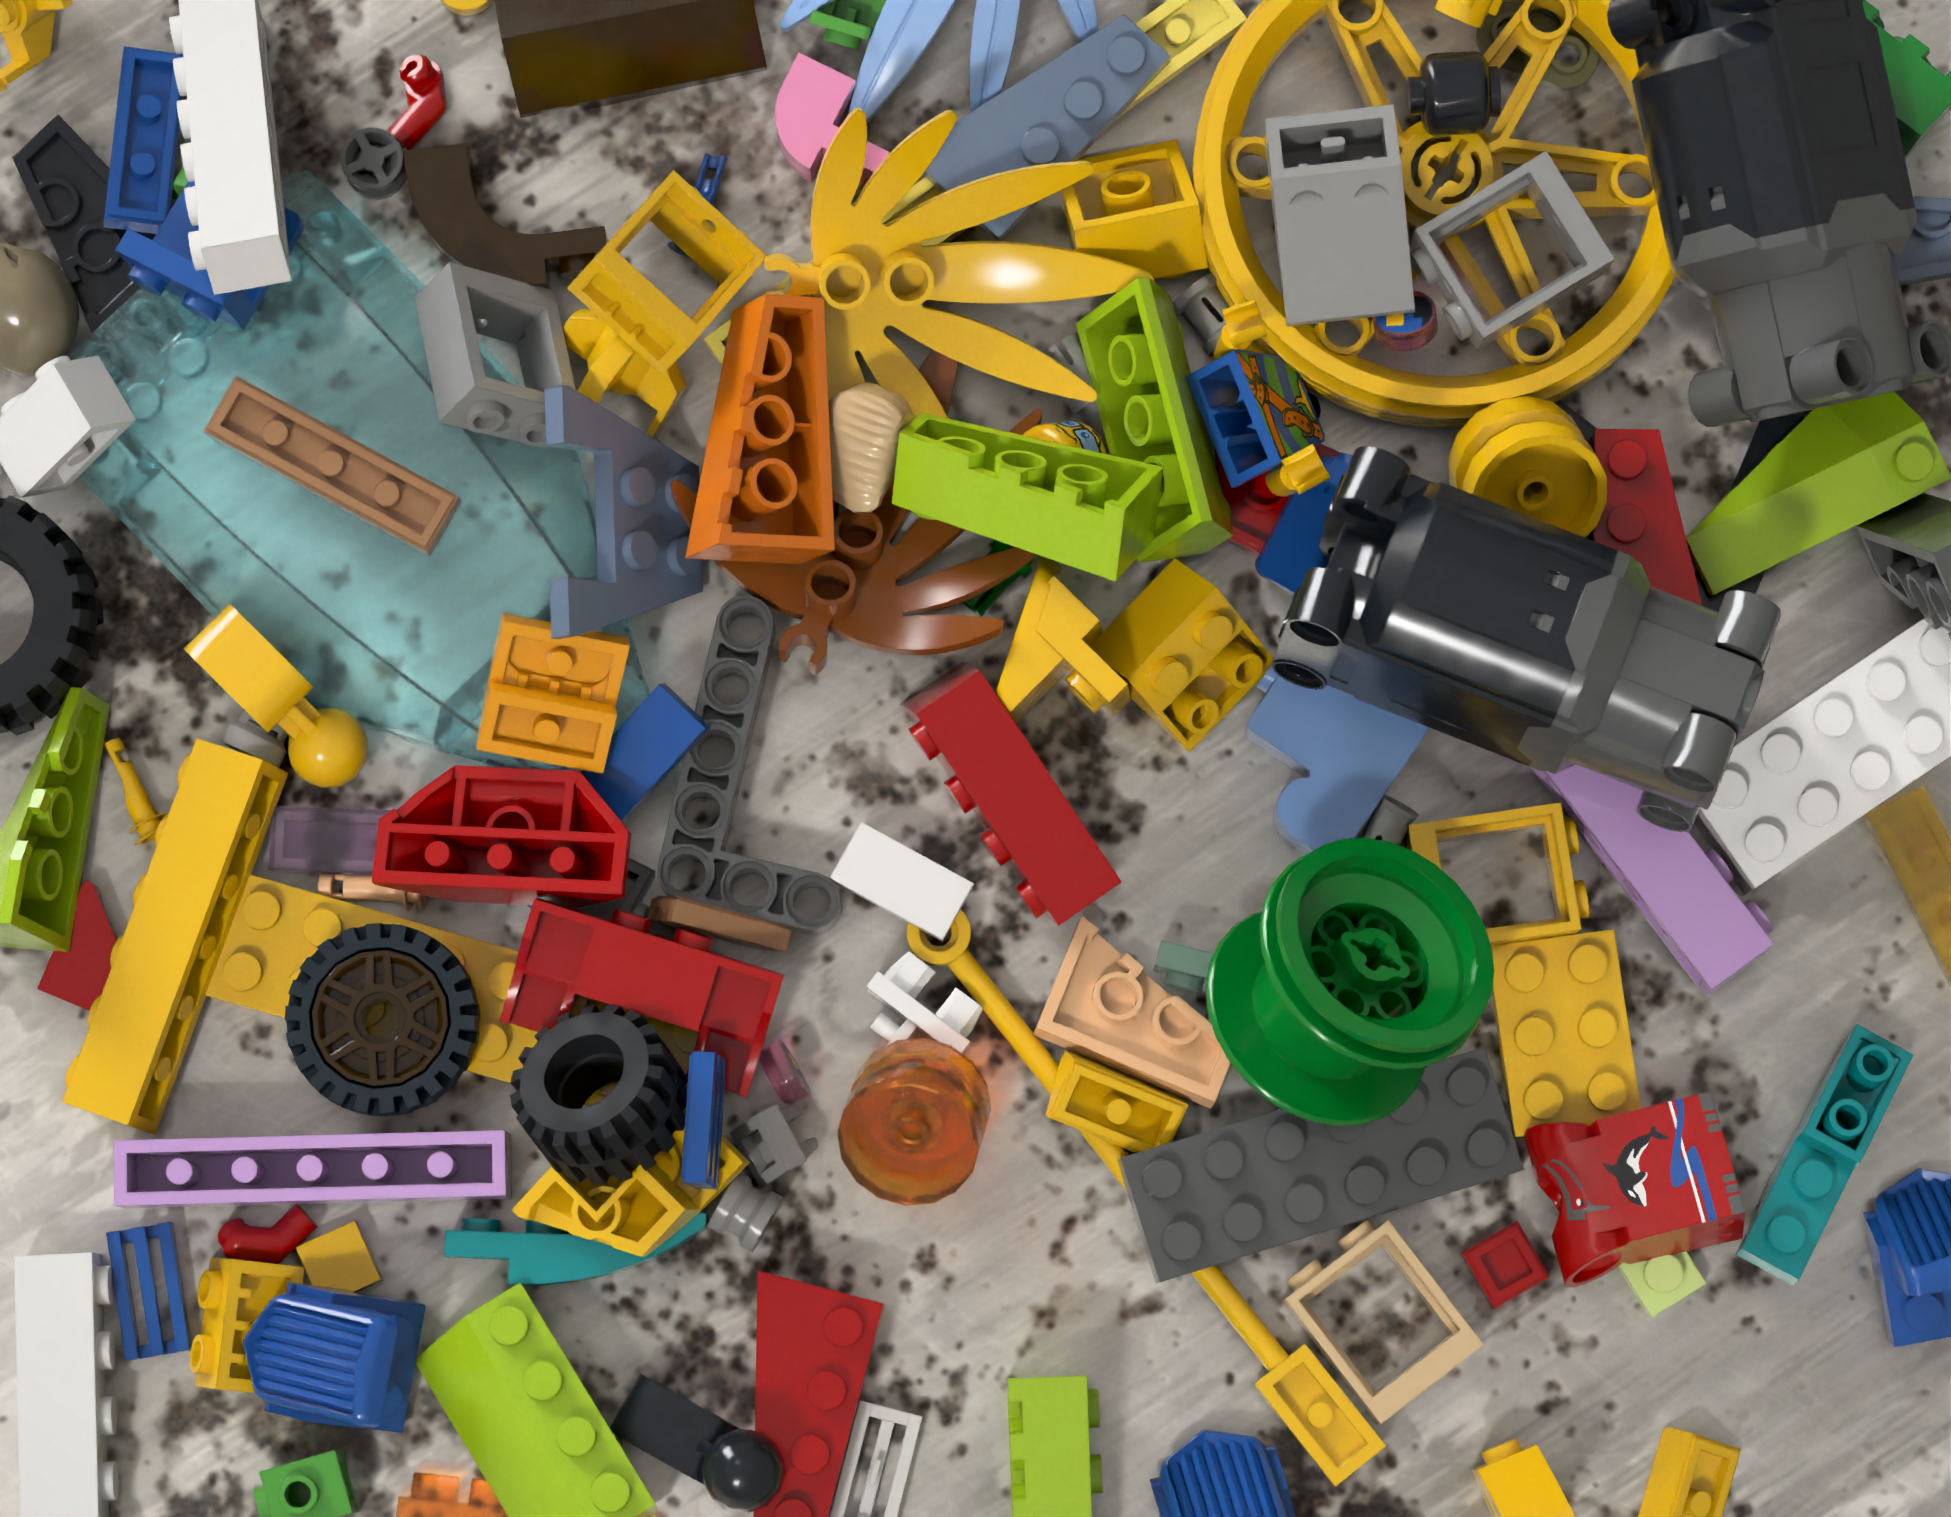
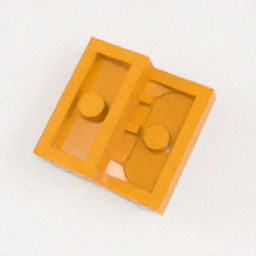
(552, 695)

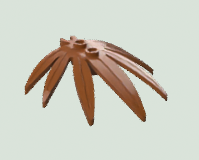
(855, 585)

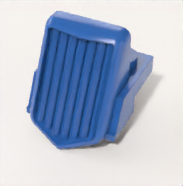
(1913, 1256)
(335, 1356)
(1222, 1478)

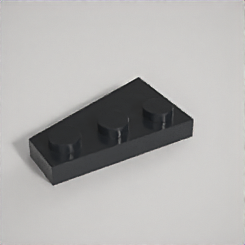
(70, 198)

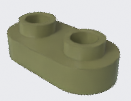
(1557, 76)

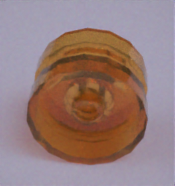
(914, 1121)

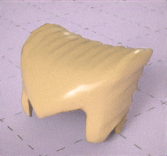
(865, 443)

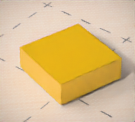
(340, 1259)

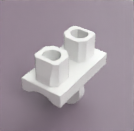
(899, 992)

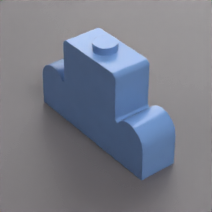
(1341, 750)

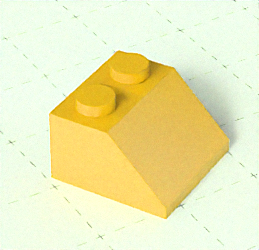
(1138, 211)

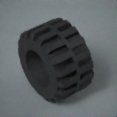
(576, 1062)

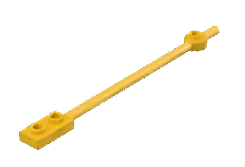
(1296, 1383)

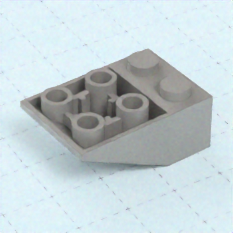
(1339, 215)

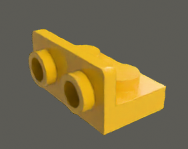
(232, 1300)

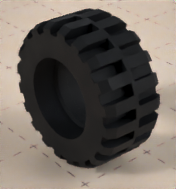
(62, 620)

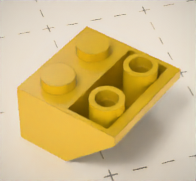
(1183, 653)

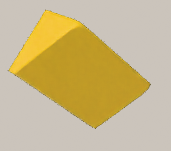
(1113, 1104)
(1689, 1476)

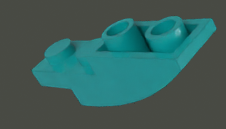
(1823, 1154)
(550, 1256)

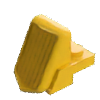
(1056, 640)

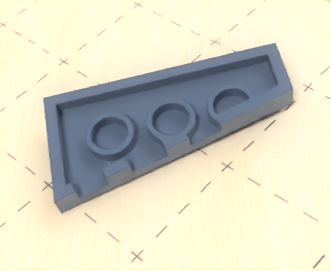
(1050, 112)

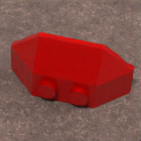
(505, 839)

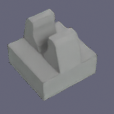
(771, 1144)

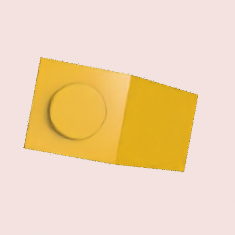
(1520, 1483)

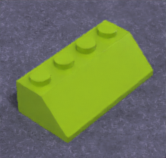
(1151, 416)
(530, 1416)

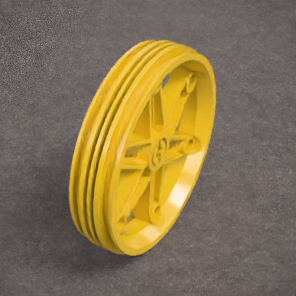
(1339, 371)

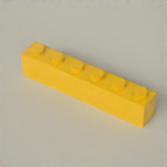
(174, 936)

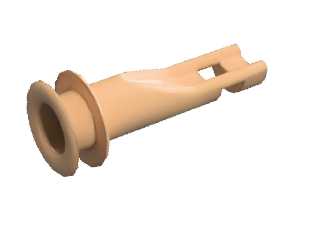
(361, 888)

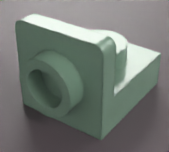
(1183, 966)

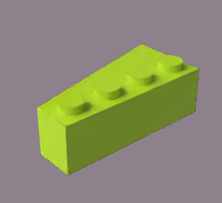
(1029, 492)
(1050, 1446)

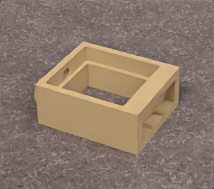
(1425, 1370)

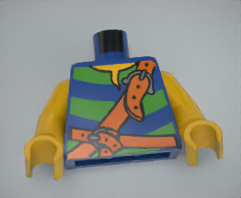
(1258, 410)

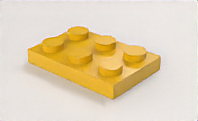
(1563, 1030)

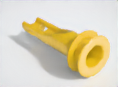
(136, 798)

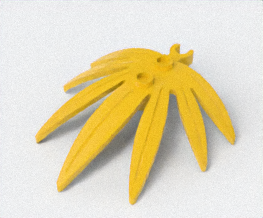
(883, 274)

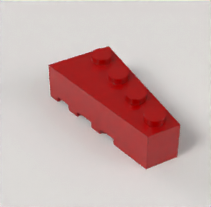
(1643, 509)
(1010, 793)
(809, 1384)

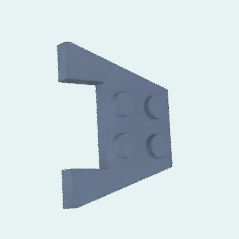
(637, 521)

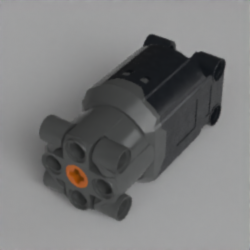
(1781, 198)
(1523, 639)

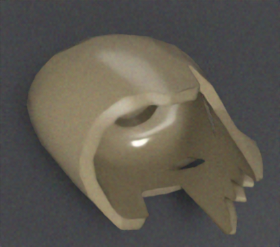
(35, 310)

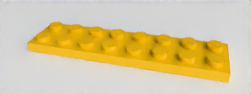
(285, 925)

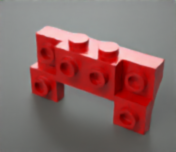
(643, 972)

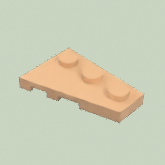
(1128, 1022)

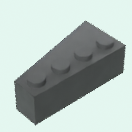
(1914, 554)

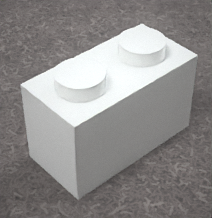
(60, 424)

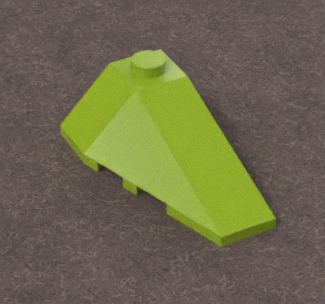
(1816, 483)
(49, 829)

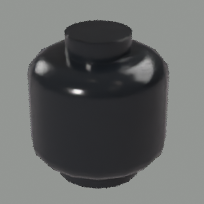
(1455, 93)

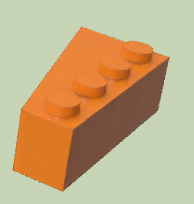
(768, 440)

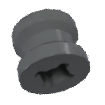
(368, 151)

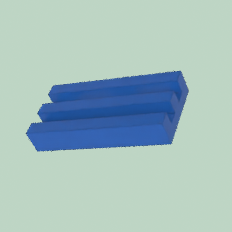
(704, 1120)
(122, 1285)

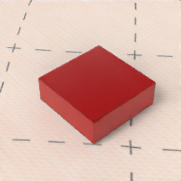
(1504, 1265)

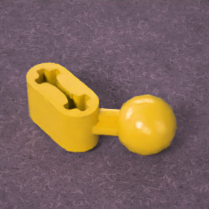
(324, 744)

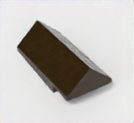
(623, 48)

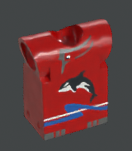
(1637, 1186)

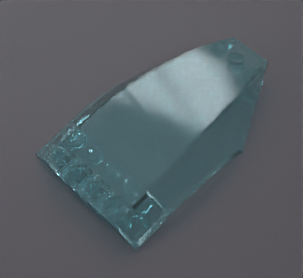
(347, 605)

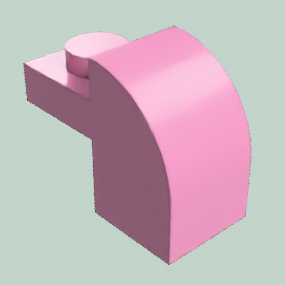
(810, 113)

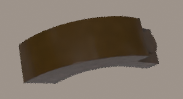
(448, 207)

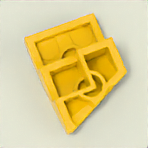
(629, 1213)

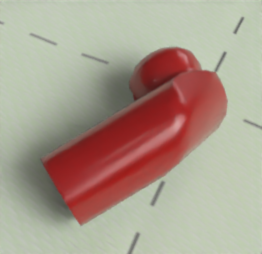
(425, 100)
(265, 1243)

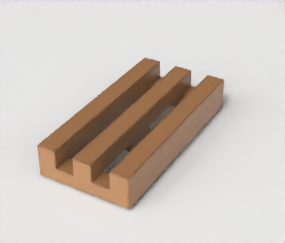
(719, 923)

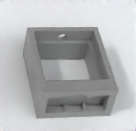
(1562, 215)
(475, 302)

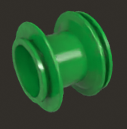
(1394, 990)

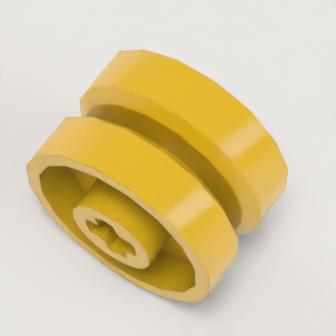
(1531, 461)

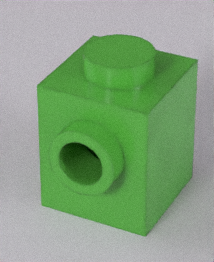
(307, 1488)

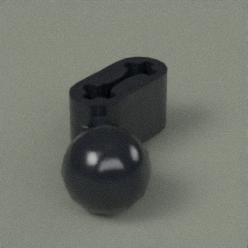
(735, 1464)

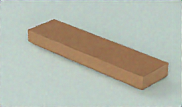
(332, 466)

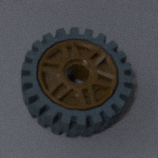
(332, 1007)

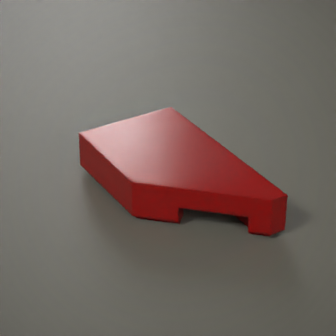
(82, 971)

